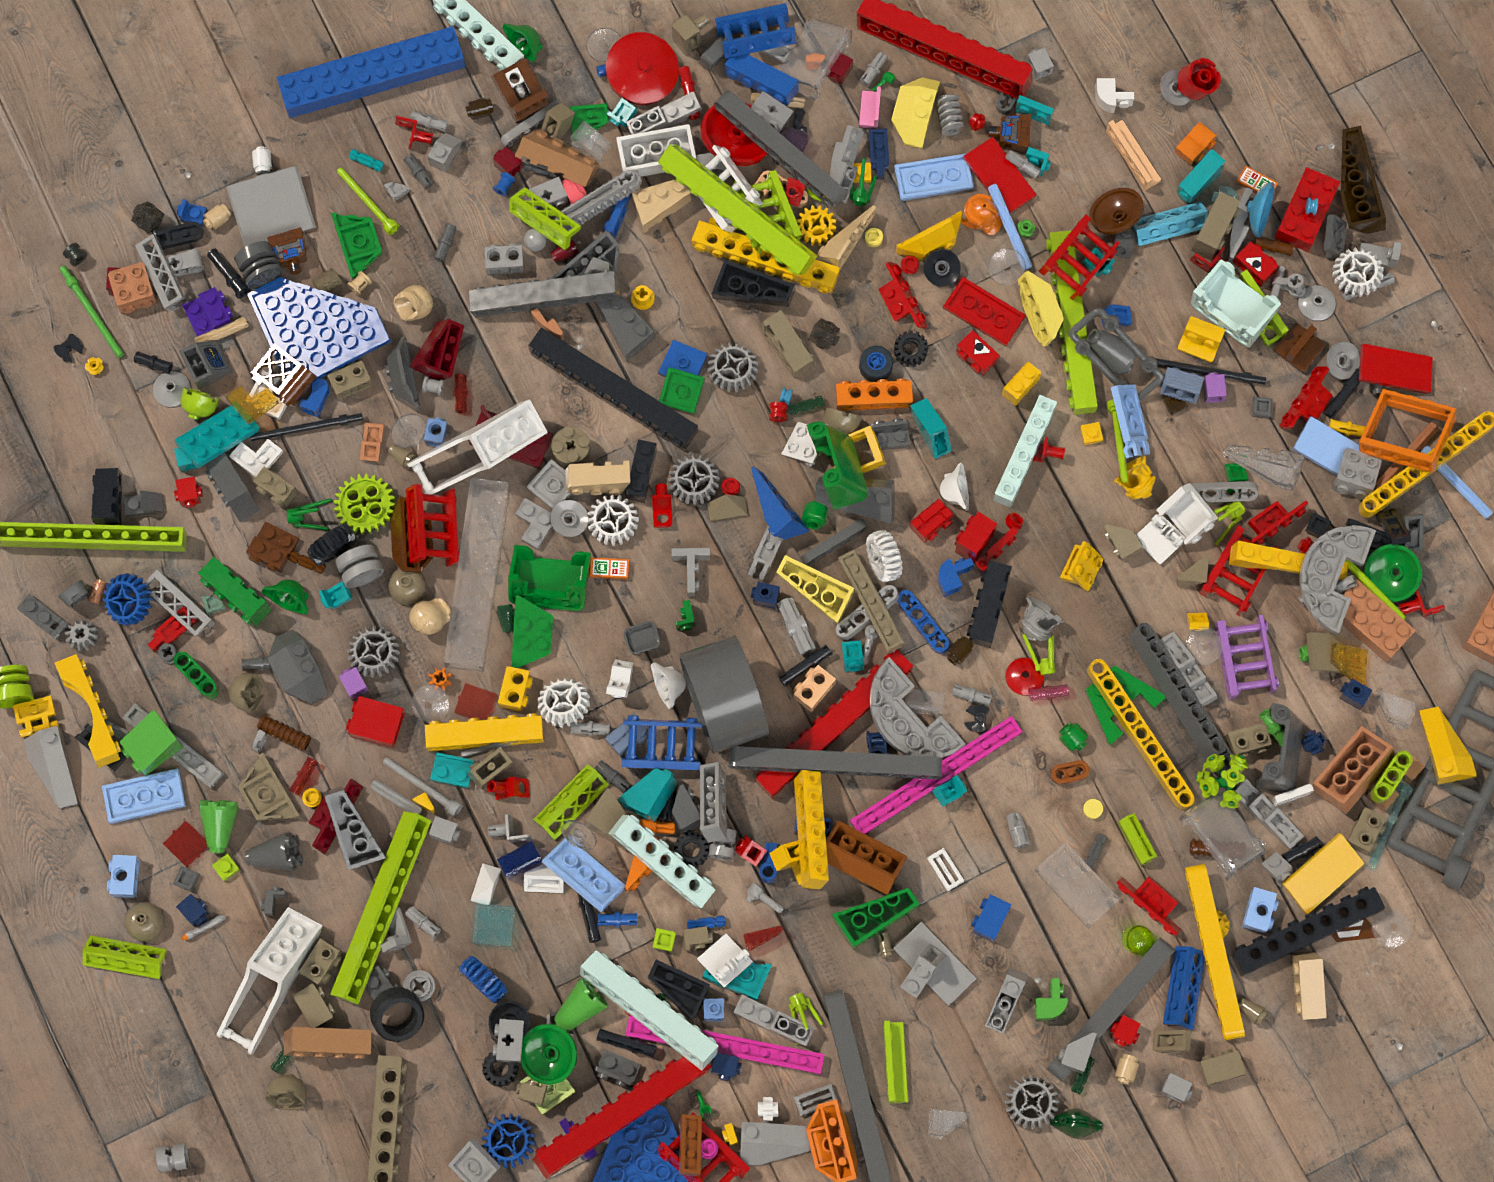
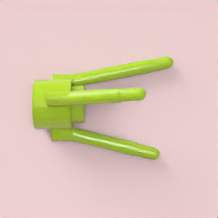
(1232, 511)
(1047, 665)
(799, 1004)

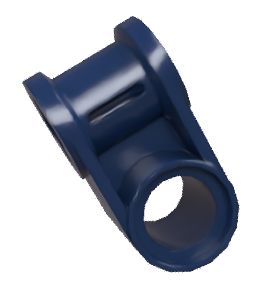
(876, 743)

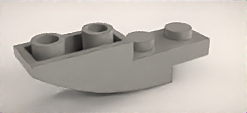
(666, 116)
(843, 158)
(773, 1020)

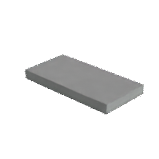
(951, 975)

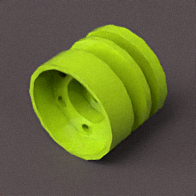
(13, 686)

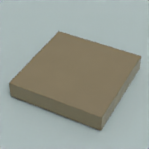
(1320, 651)

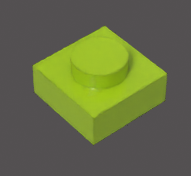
(225, 867)
(664, 940)

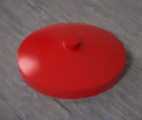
(642, 68)
(719, 131)

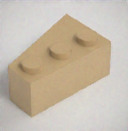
(659, 201)
(597, 479)
(1309, 985)

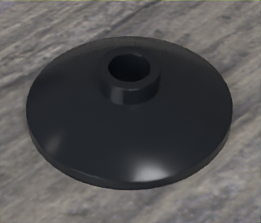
(948, 274)

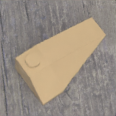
(841, 245)

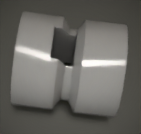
(723, 848)
(174, 1157)

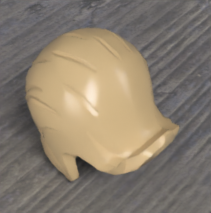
(413, 303)
(430, 616)

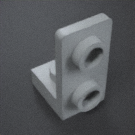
(1388, 256)
(399, 934)

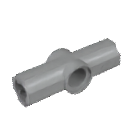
(796, 626)

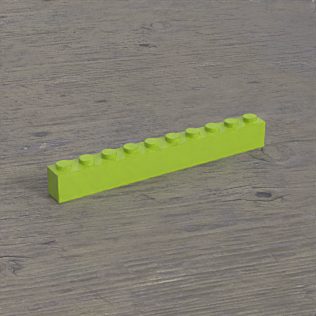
(737, 209)
(1077, 366)
(93, 536)
(380, 907)

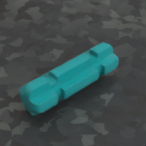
(366, 160)

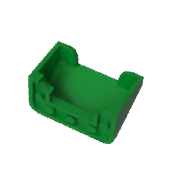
(846, 481)
(549, 581)

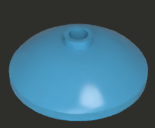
(1260, 208)

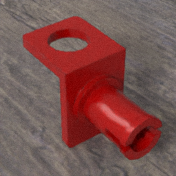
(417, 135)
(794, 191)
(1206, 266)
(1048, 450)
(661, 506)
(1417, 604)
(508, 788)

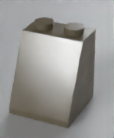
(605, 816)

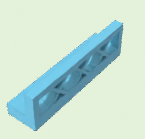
(1170, 225)

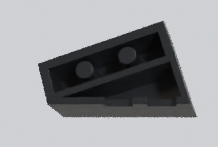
(107, 497)
(679, 988)

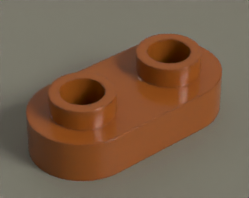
(1069, 773)

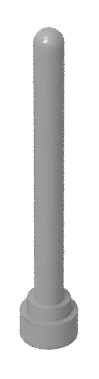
(452, 806)

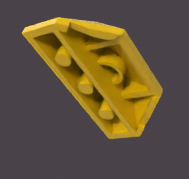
(939, 236)

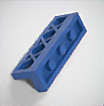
(1181, 986)

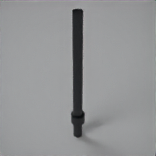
(1245, 377)
(342, 420)

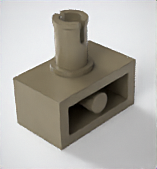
(687, 33)

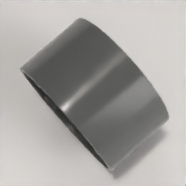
(724, 694)

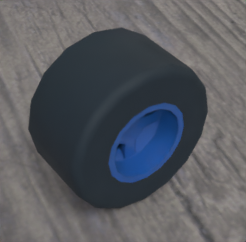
(875, 357)

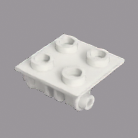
(801, 445)
(1160, 538)
(725, 960)

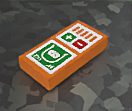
(1253, 179)
(609, 568)

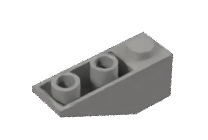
(1006, 1000)

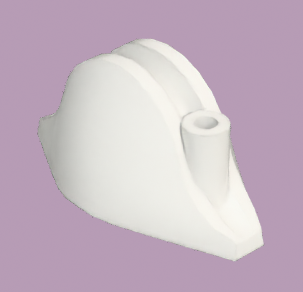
(955, 488)
(668, 683)

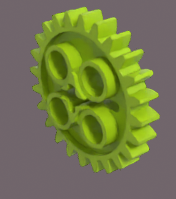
(361, 487)

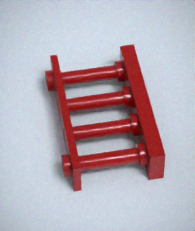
(1072, 241)
(416, 527)
(1220, 571)
(736, 1165)

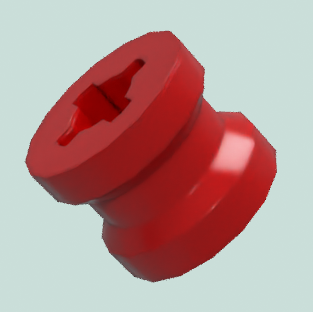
(778, 411)

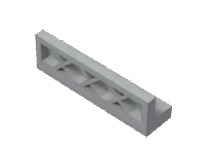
(156, 273)
(178, 594)

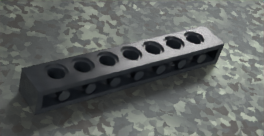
(1372, 906)

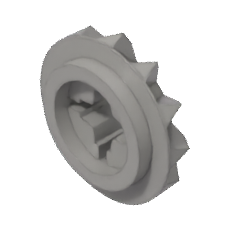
(420, 976)

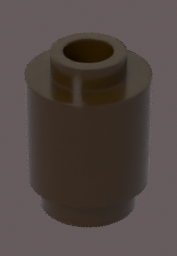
(479, 108)
(959, 650)

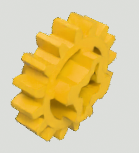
(815, 217)

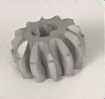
(84, 628)

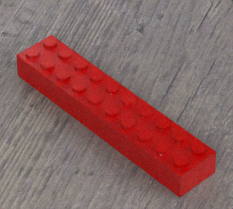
(945, 47)

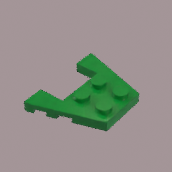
(1133, 688)

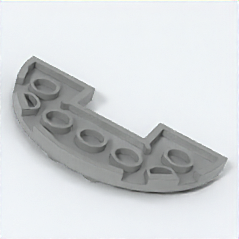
(1323, 567)
(900, 724)

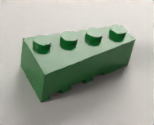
(234, 592)
(871, 918)

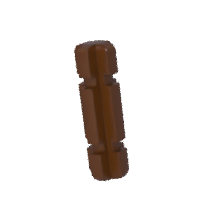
(306, 562)

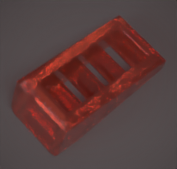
(760, 937)

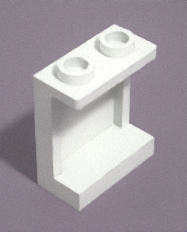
(1189, 513)

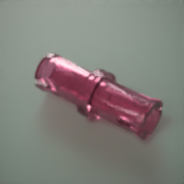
(1048, 692)

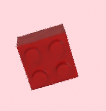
(975, 537)

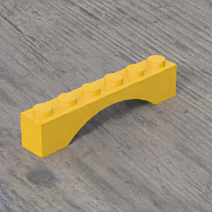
(1264, 557)
(101, 744)

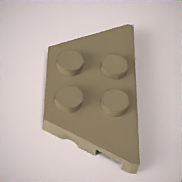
(266, 794)

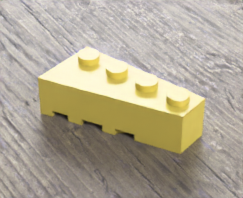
(818, 588)

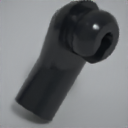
(799, 116)

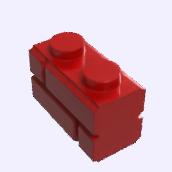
(931, 521)

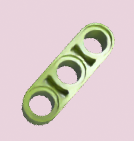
(1396, 769)

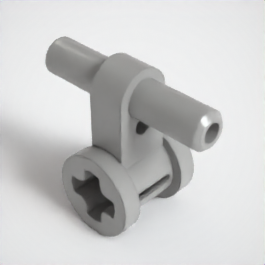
(1289, 284)

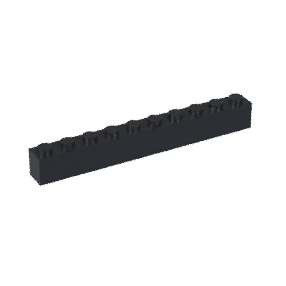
(613, 388)

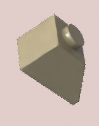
(558, 121)

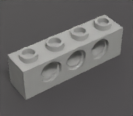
(713, 802)

